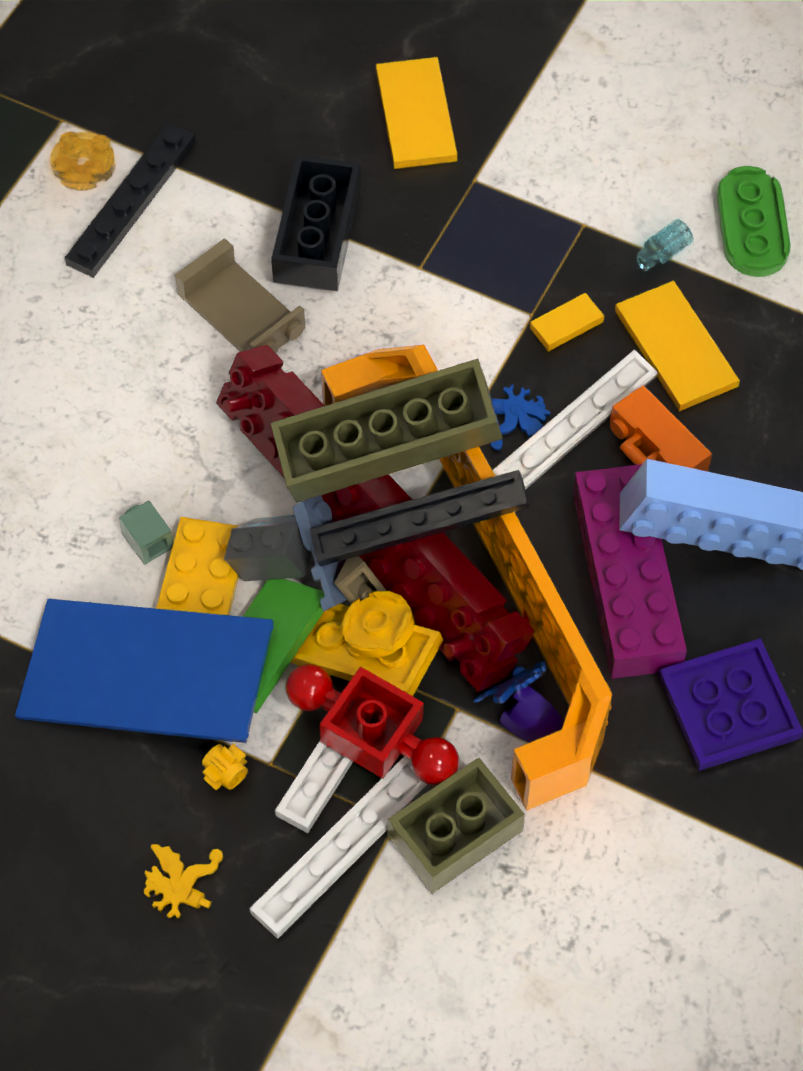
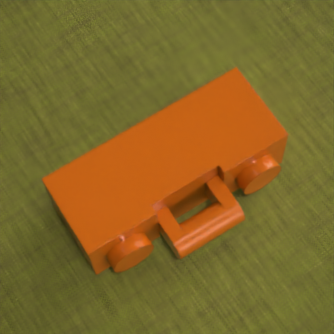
(655, 433)

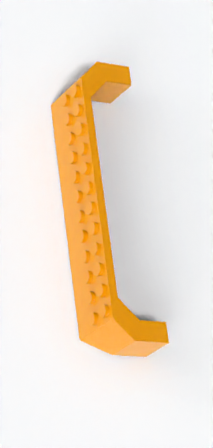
(564, 758)

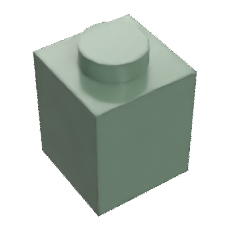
(146, 532)

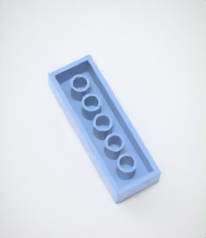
(714, 512)

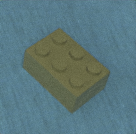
(455, 825)

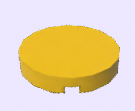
(371, 632)

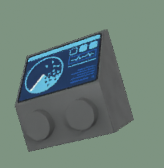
(268, 549)

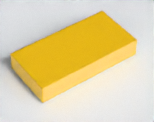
(566, 322)

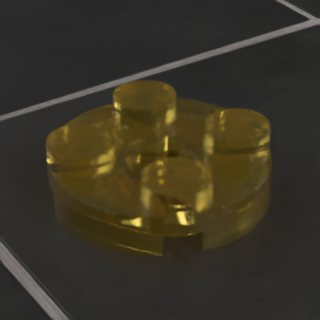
(82, 145)

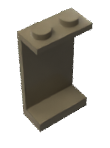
(236, 301)

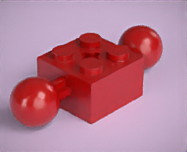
(351, 729)

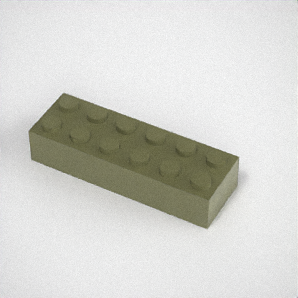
(386, 430)

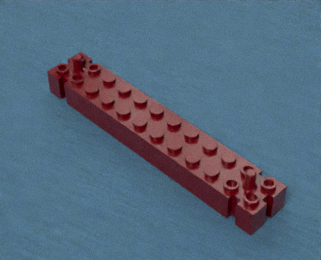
(427, 572)

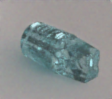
(664, 244)

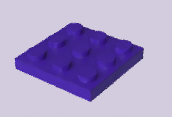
(730, 704)

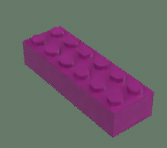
(627, 580)

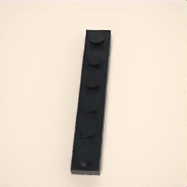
(130, 200)
(419, 518)

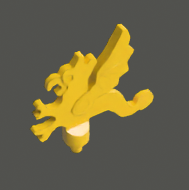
(179, 886)

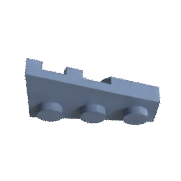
(311, 514)

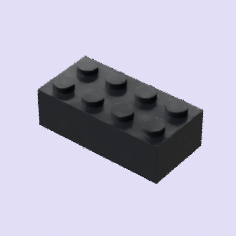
(316, 223)

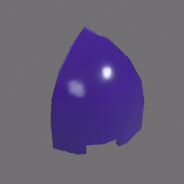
(531, 716)

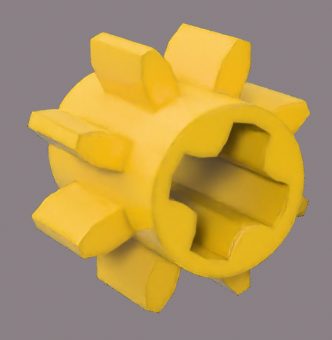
(224, 766)

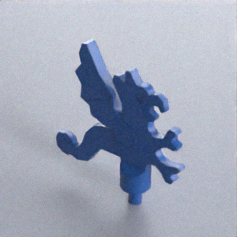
(518, 410)
(520, 679)

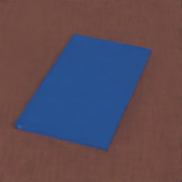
(146, 670)

